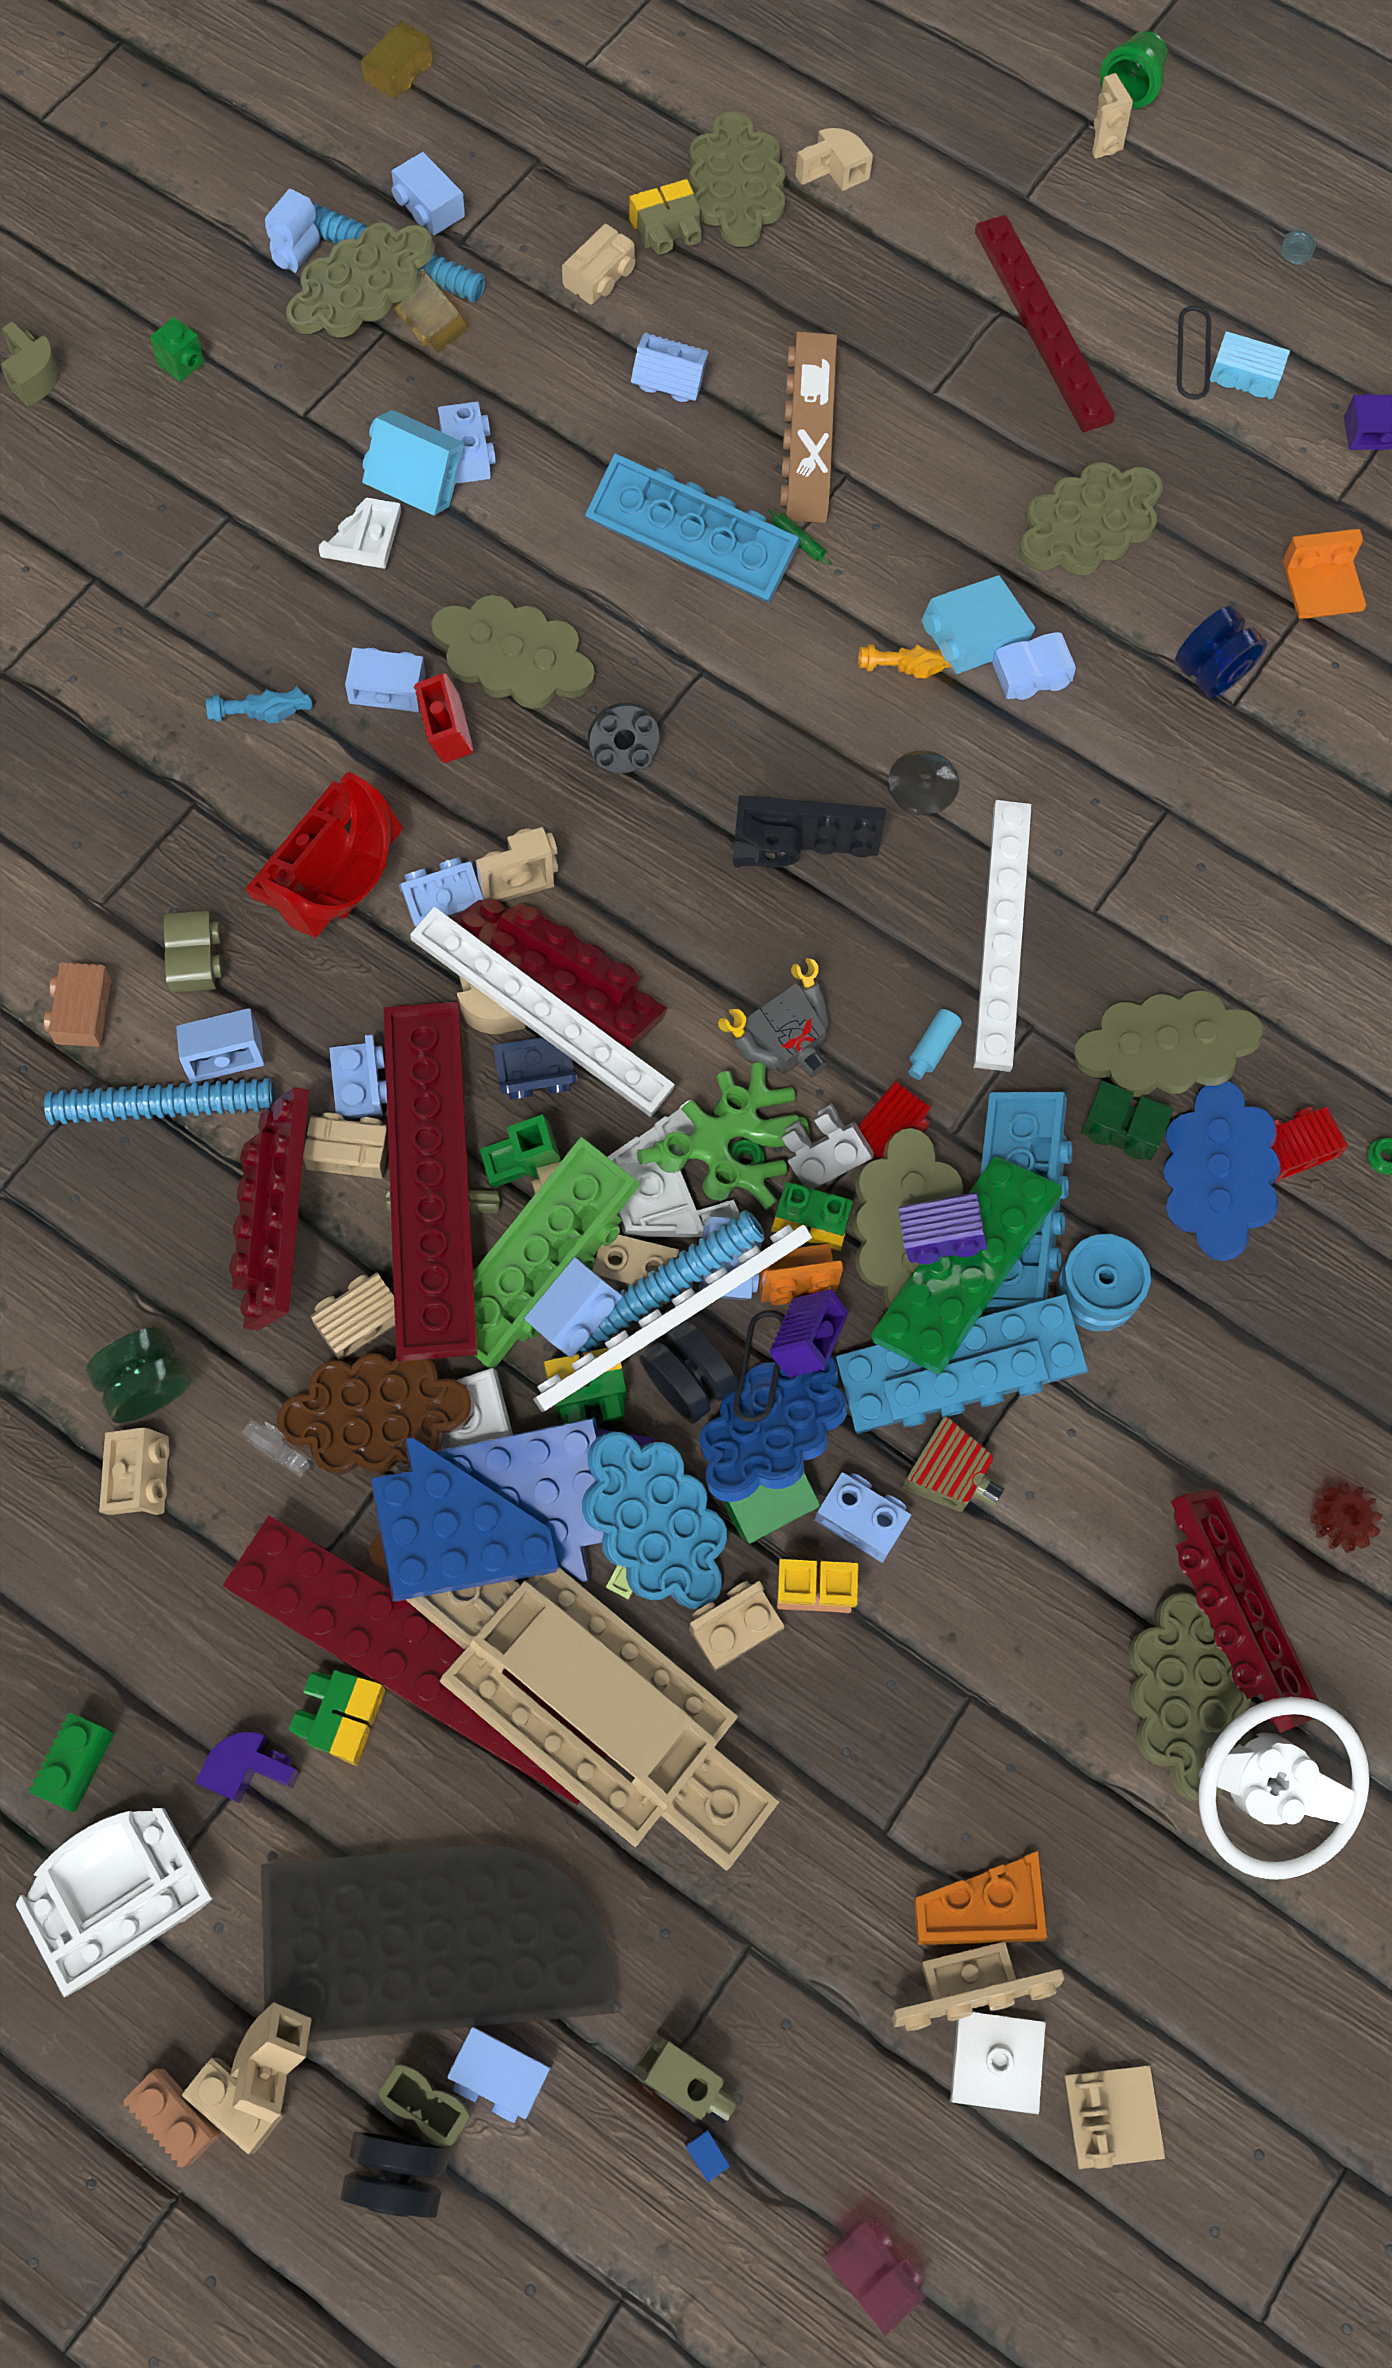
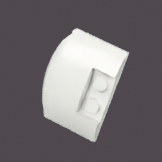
(110, 1895)

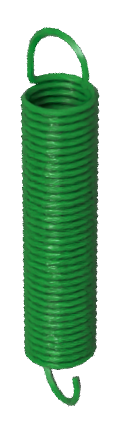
(806, 543)

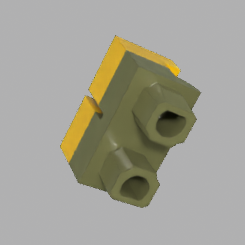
(666, 216)

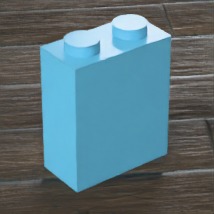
(412, 462)
(975, 623)

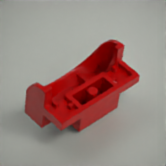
(322, 868)

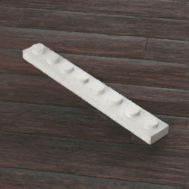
(1002, 936)
(542, 1011)
(657, 1324)

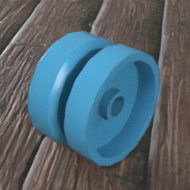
(1104, 1281)

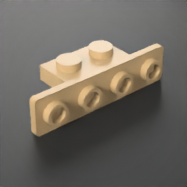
(971, 1981)

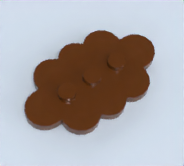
(371, 1410)

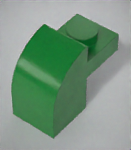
(528, 1147)

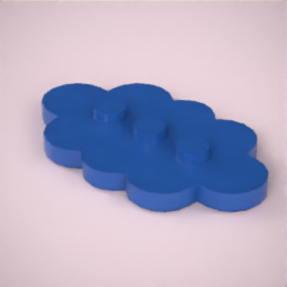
(1222, 1171)
(775, 1448)

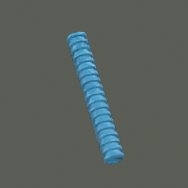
(445, 274)
(158, 1101)
(677, 1275)

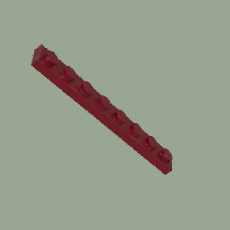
(1044, 324)

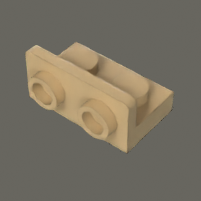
(1111, 117)
(134, 1472)
(735, 1624)

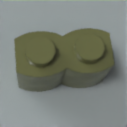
(191, 951)
(436, 2112)

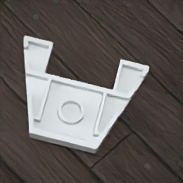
(662, 1201)

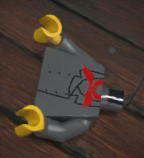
(786, 1028)

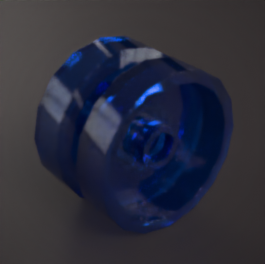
(1220, 651)

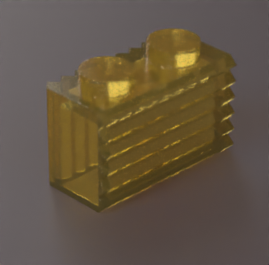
(397, 59)
(432, 315)

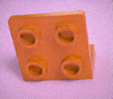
(1324, 573)
(800, 1274)

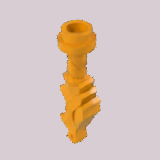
(915, 661)

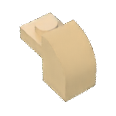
(836, 153)
(484, 1013)
(265, 2057)

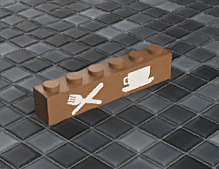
(811, 427)

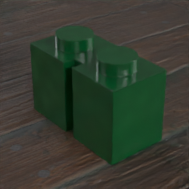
(1129, 1128)

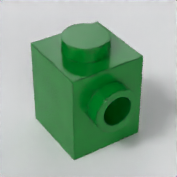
(177, 349)

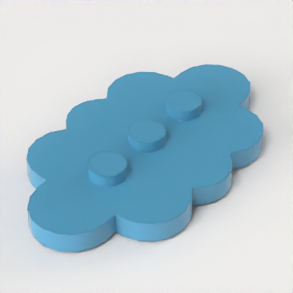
(654, 1520)

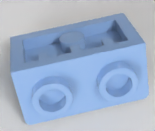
(447, 890)
(357, 1081)

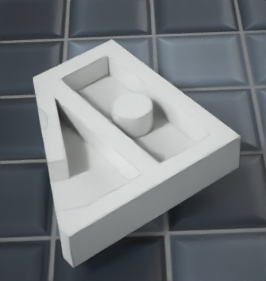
(365, 535)

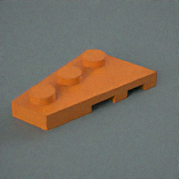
(986, 1908)

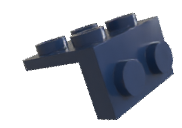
(532, 1065)

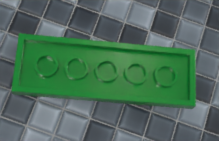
(950, 1294)

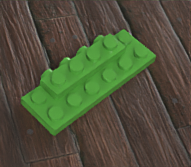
(562, 1221)

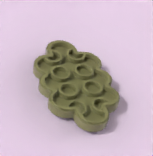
(737, 178)
(360, 279)
(1090, 518)
(513, 651)
(1168, 1043)
(883, 1185)
(1182, 1692)

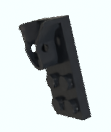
(794, 825)

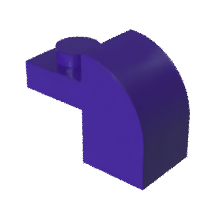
(235, 1762)

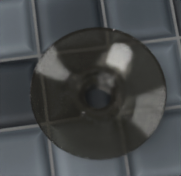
(920, 794)

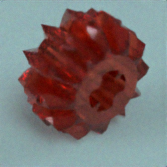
(1353, 1507)

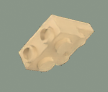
(522, 869)

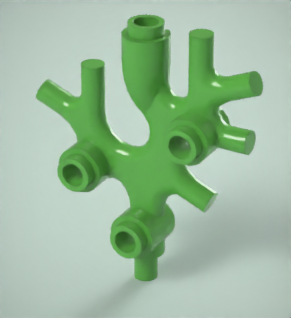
(733, 1118)

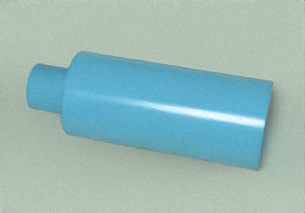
(934, 1043)

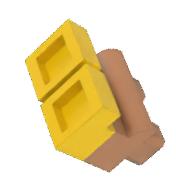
(824, 1589)

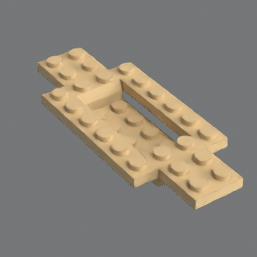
(615, 1694)

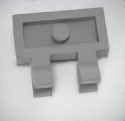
(829, 1156)

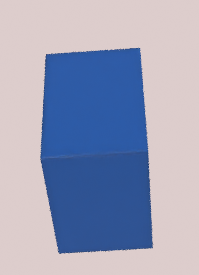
(707, 2155)

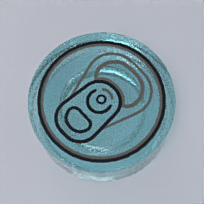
(1298, 247)

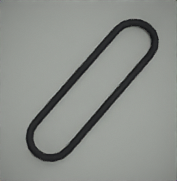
(1180, 352)
(743, 1369)

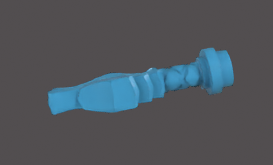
(268, 706)

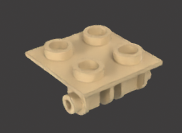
(1114, 2117)

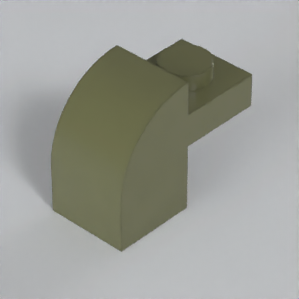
(31, 368)

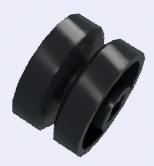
(688, 1372)
(393, 2184)

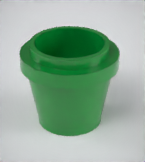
(1139, 66)

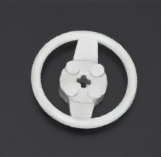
(1291, 1793)

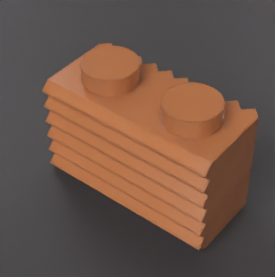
(78, 1004)
(171, 2118)

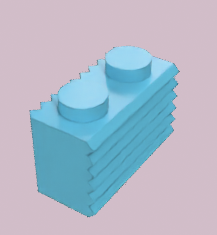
(1249, 365)

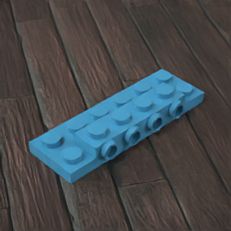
(693, 527)
(1030, 1134)
(997, 1357)

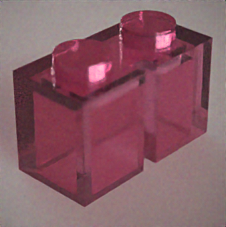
(874, 2276)

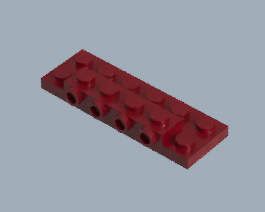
(566, 968)
(269, 1210)
(1238, 1605)

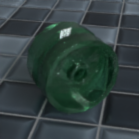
(137, 1374)

